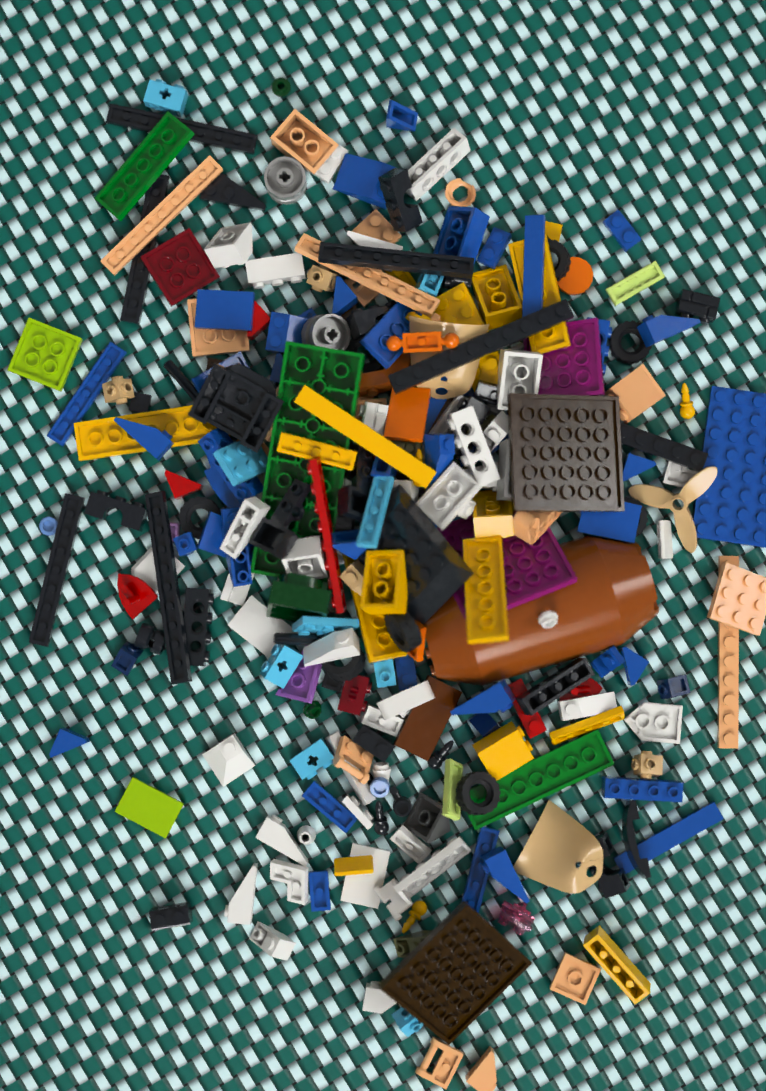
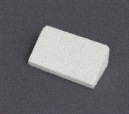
(664, 539)

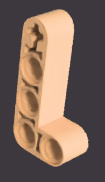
(531, 525)

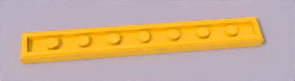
(365, 436)

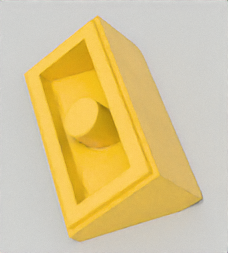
(353, 865)

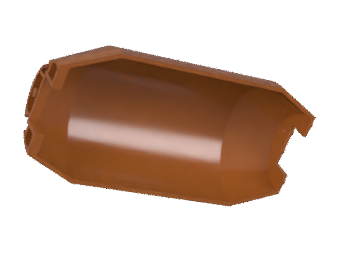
(599, 611)

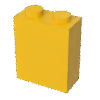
(504, 750)

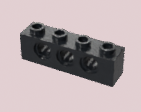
(193, 596)
(555, 686)

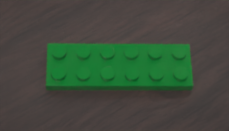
(144, 166)

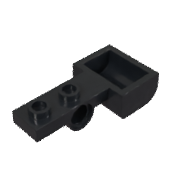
(353, 499)
(274, 534)

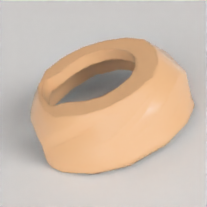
(454, 184)

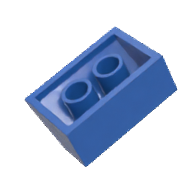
(462, 232)

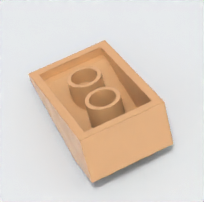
(303, 142)
(636, 393)

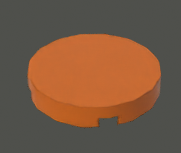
(578, 278)

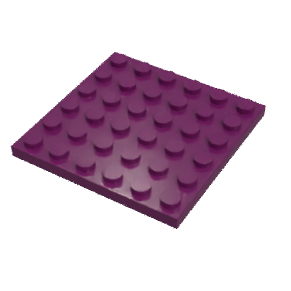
(528, 568)

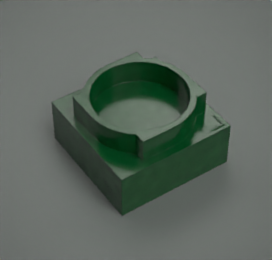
(297, 597)

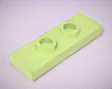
(635, 283)
(452, 776)

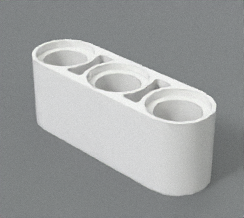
(406, 700)

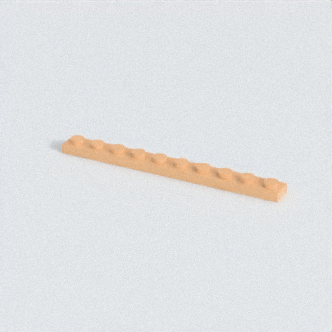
(728, 677)

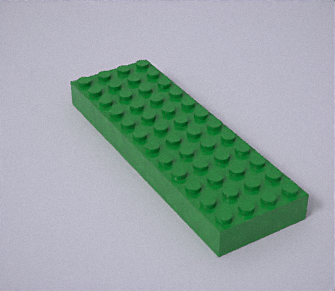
(338, 379)

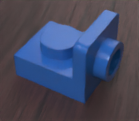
(185, 544)
(607, 661)

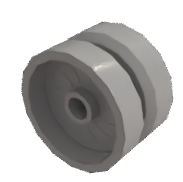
(285, 169)
(326, 331)

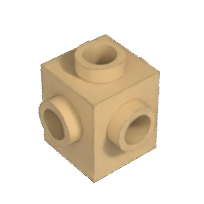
(321, 278)
(118, 390)
(647, 765)

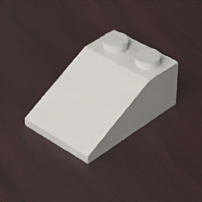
(517, 373)

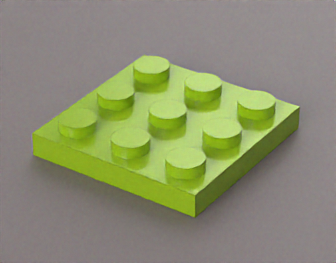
(45, 354)

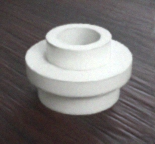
(548, 619)

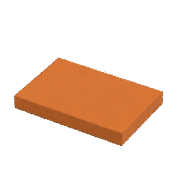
(407, 415)

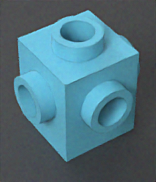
(406, 1022)

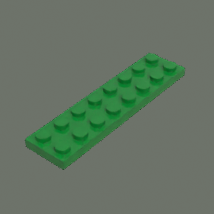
(545, 776)

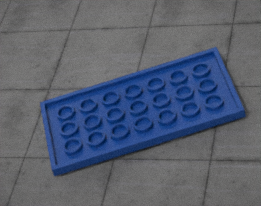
(736, 444)

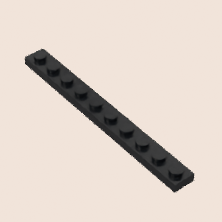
(480, 346)
(168, 588)

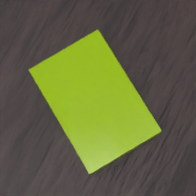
(149, 807)

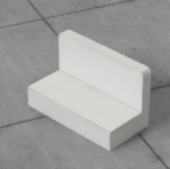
(235, 594)

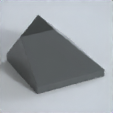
(427, 819)

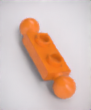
(422, 342)

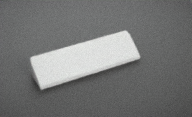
(362, 790)

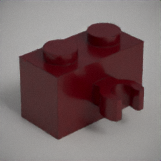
(353, 695)

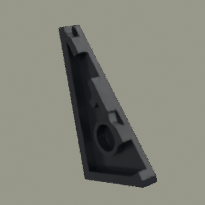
(227, 192)

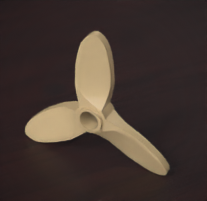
(662, 498)

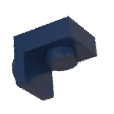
(126, 658)
(673, 686)

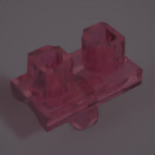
(517, 915)

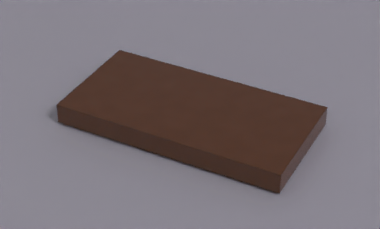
(427, 721)

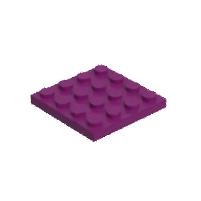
(575, 367)

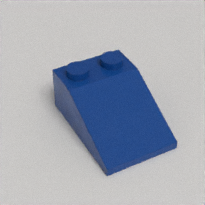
(360, 179)
(282, 329)
(489, 701)

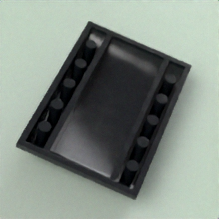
(431, 563)

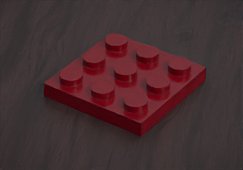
(180, 267)

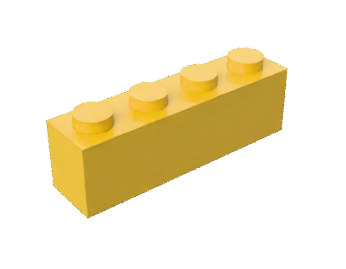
(617, 964)

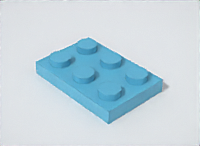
(241, 462)
(322, 625)

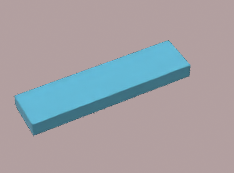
(375, 512)

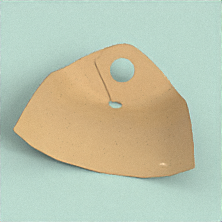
(460, 379)
(554, 850)

